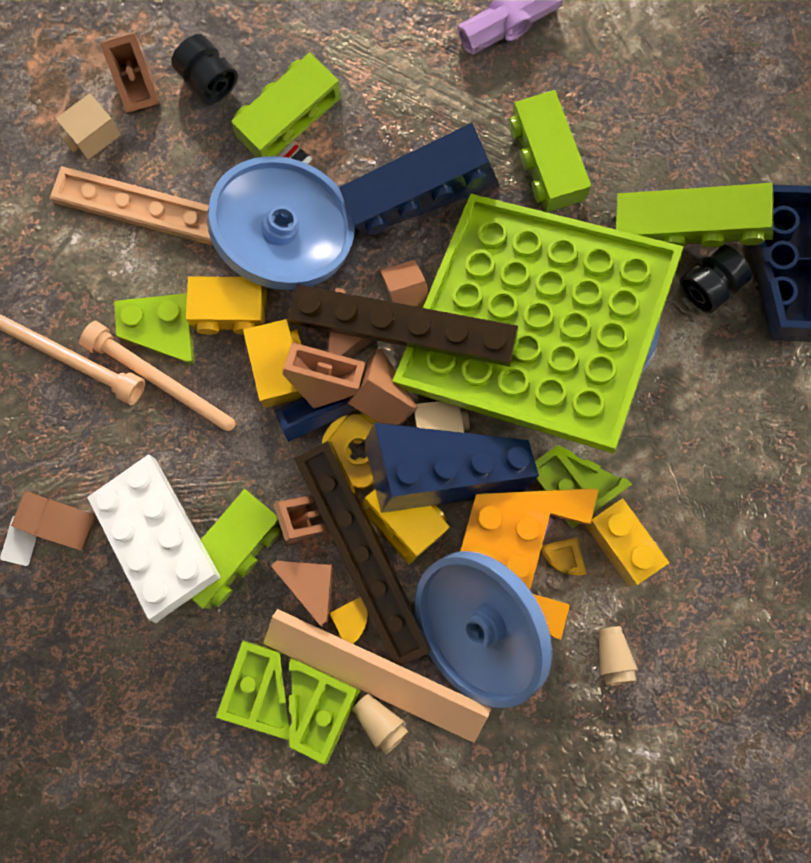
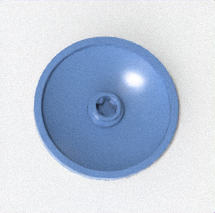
(279, 223)
(484, 629)

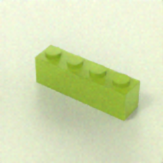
(700, 214)

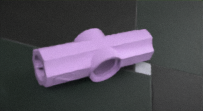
(503, 20)

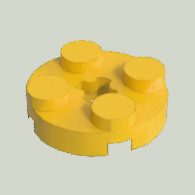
(342, 434)

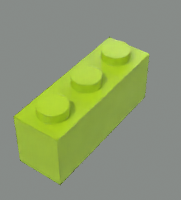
(286, 107)
(549, 151)
(234, 544)

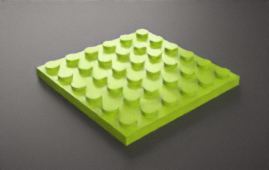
(582, 313)

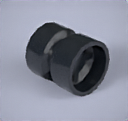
(200, 66)
(721, 274)

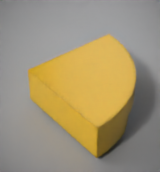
(565, 557)
(350, 620)

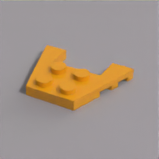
(513, 530)

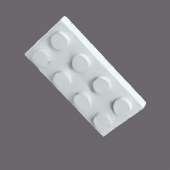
(153, 538)

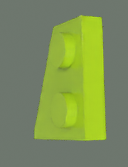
(156, 324)
(565, 471)
(256, 692)
(317, 710)

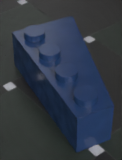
(420, 182)
(785, 265)
(440, 467)

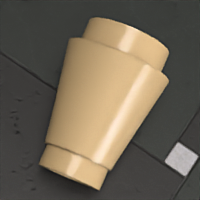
(615, 658)
(380, 724)

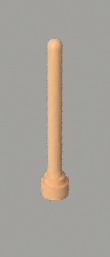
(98, 339)
(126, 386)

